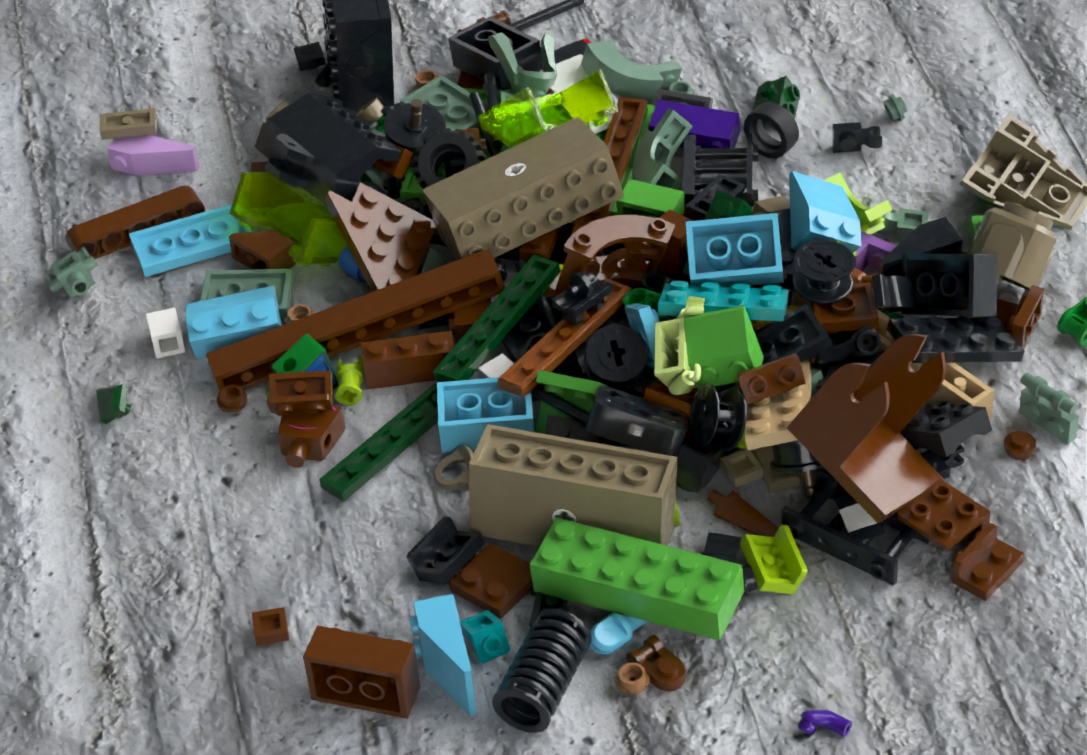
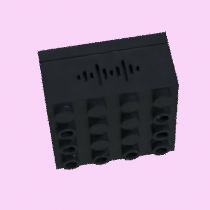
(359, 51)

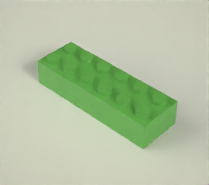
(638, 578)

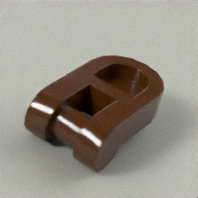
(666, 672)

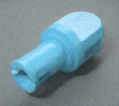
(613, 633)

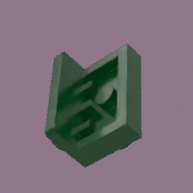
(780, 92)

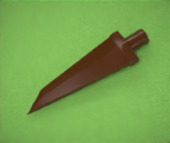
(741, 514)

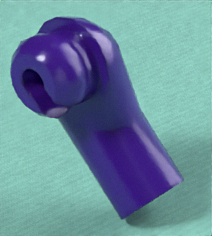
(825, 718)

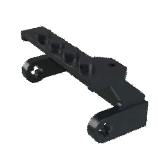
(322, 147)

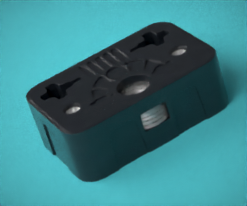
(637, 422)

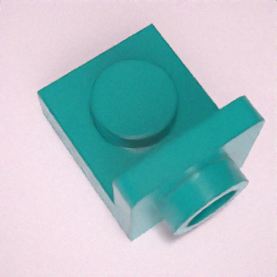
(486, 635)

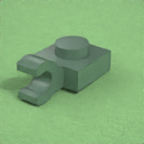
(904, 222)

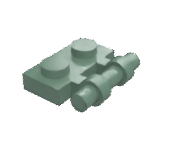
(1048, 408)

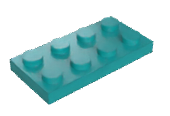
(760, 303)

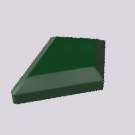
(112, 402)

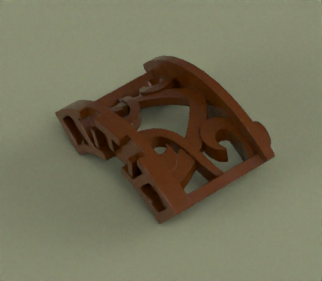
(623, 265)

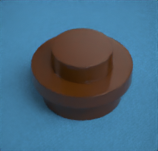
(231, 398)
(1019, 445)

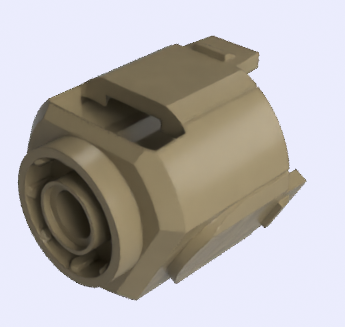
(1020, 240)

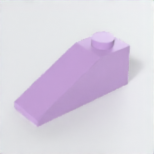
(151, 156)

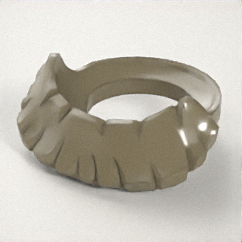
(460, 454)

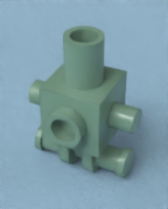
(72, 273)

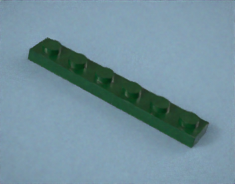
(497, 320)
(382, 446)

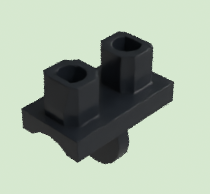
(583, 294)

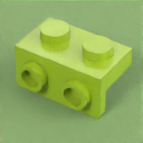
(775, 561)

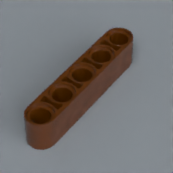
(112, 230)

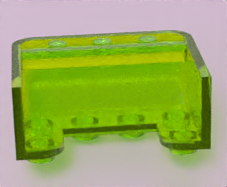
(526, 117)
(290, 212)

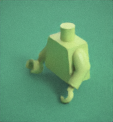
(671, 351)

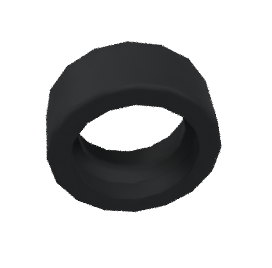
(783, 123)

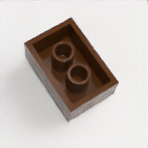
(362, 671)

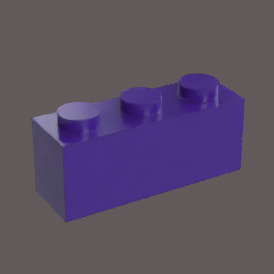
(711, 126)

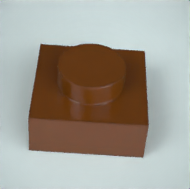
(270, 626)

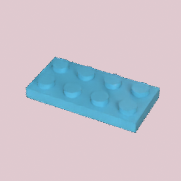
(185, 240)

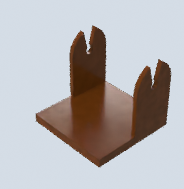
(858, 423)

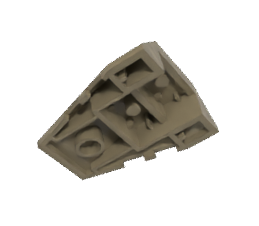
(1027, 174)

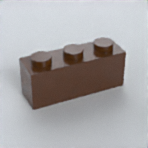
(404, 359)

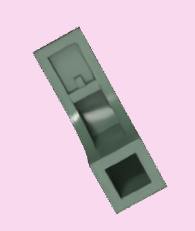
(627, 77)
(657, 150)

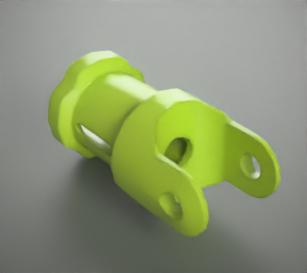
(349, 379)

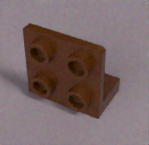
(1022, 317)
(945, 515)

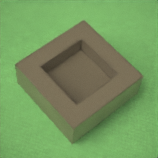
(741, 467)

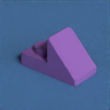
(871, 251)

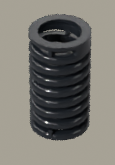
(542, 670)

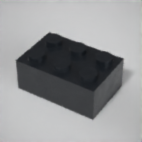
(473, 53)
(952, 284)

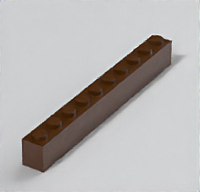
(363, 318)

